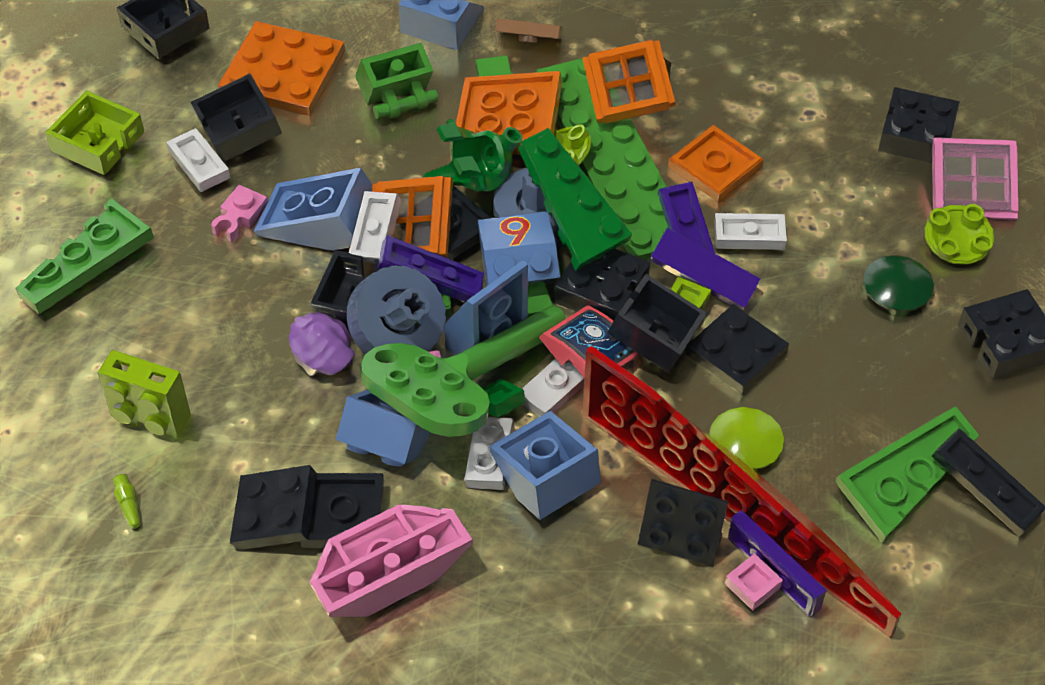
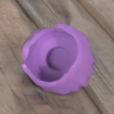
(320, 344)

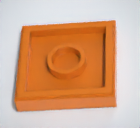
(715, 163)

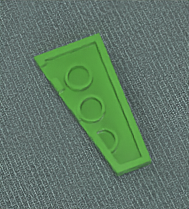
(96, 249)
(901, 474)

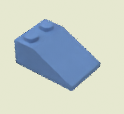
(315, 210)
(489, 311)

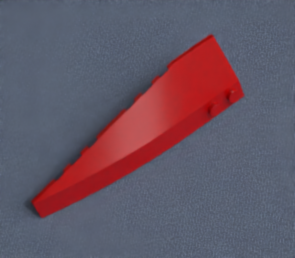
(695, 461)

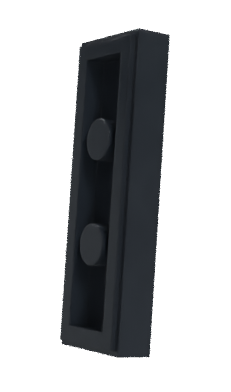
(989, 482)

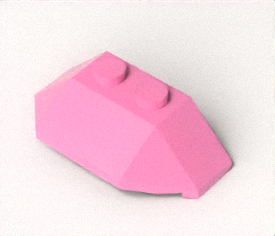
(387, 559)

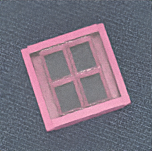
(977, 174)

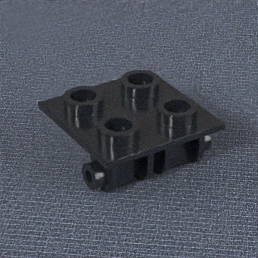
(682, 522)

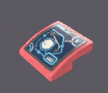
(580, 331)

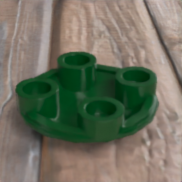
(898, 284)

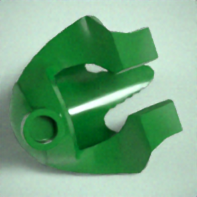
(477, 159)

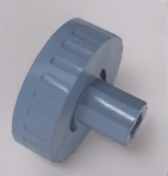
(521, 191)
(410, 301)

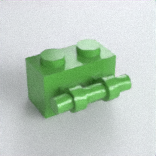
(393, 75)

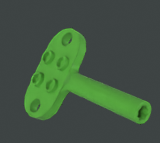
(438, 389)

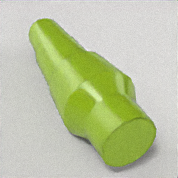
(126, 499)

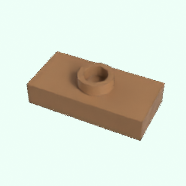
(528, 30)

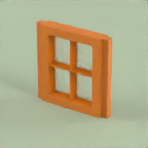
(628, 81)
(422, 212)

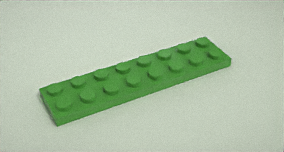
(616, 162)

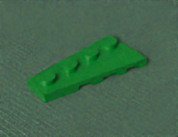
(581, 212)

